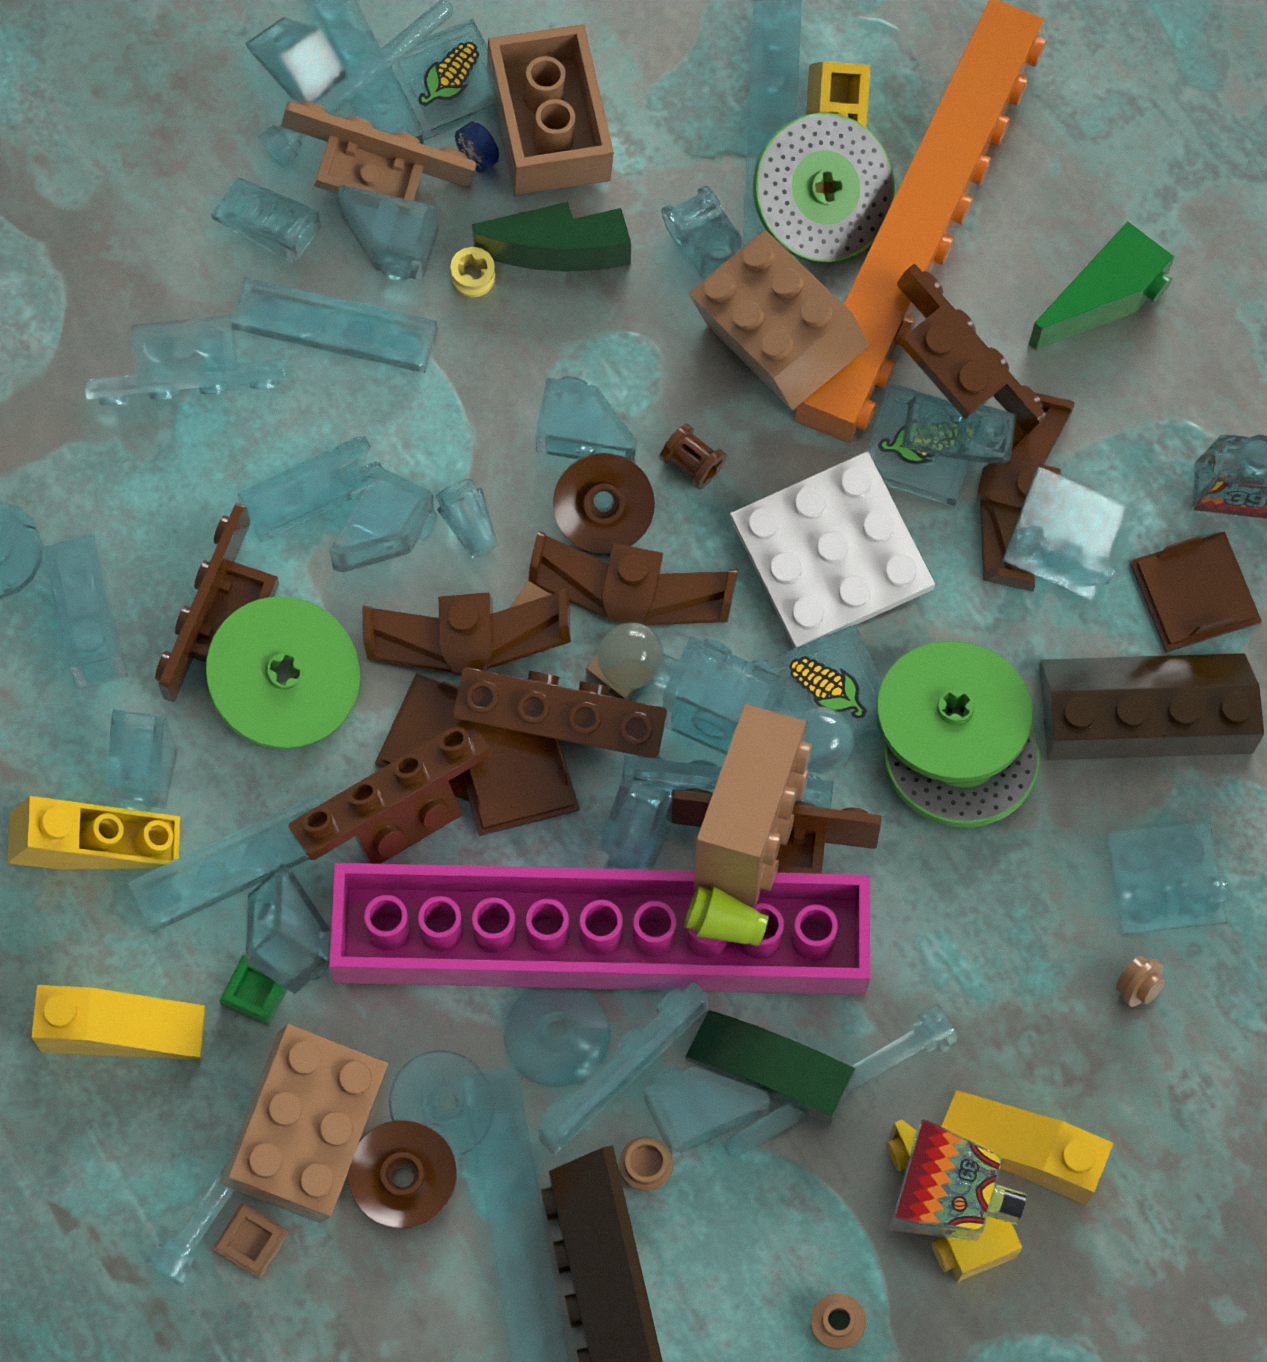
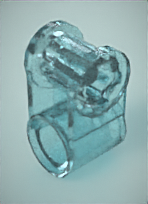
(702, 228)

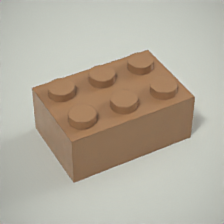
(549, 109)
(779, 319)
(753, 804)
(304, 1123)

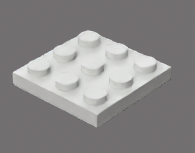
(832, 550)

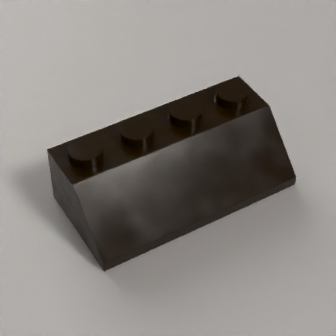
(1150, 706)
(601, 1260)

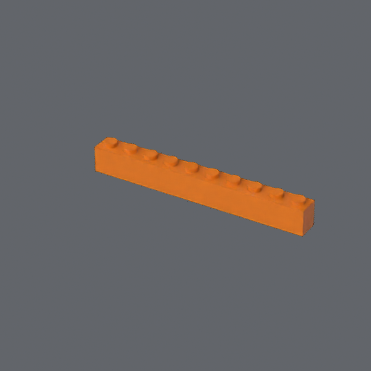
(927, 207)

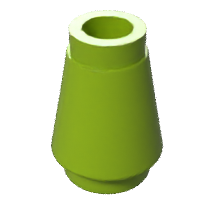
(724, 918)

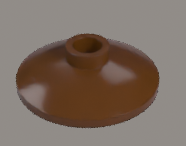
(595, 527)
(398, 1147)

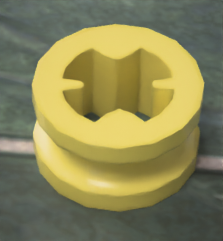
(481, 261)

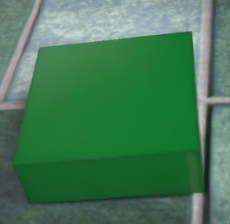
(252, 993)

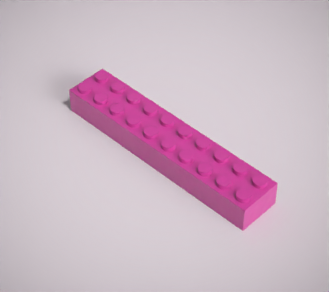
(589, 930)

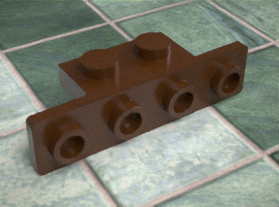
(957, 357)
(222, 590)
(560, 712)
(396, 802)
(809, 833)

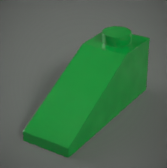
(1108, 288)

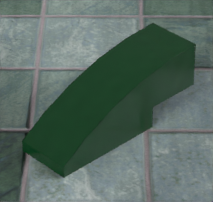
(556, 241)
(771, 1064)

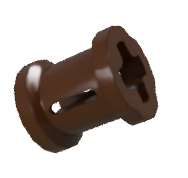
(707, 460)

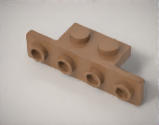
(372, 158)

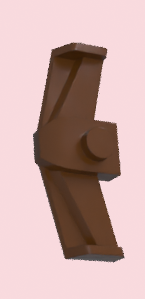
(1006, 486)
(631, 585)
(467, 632)

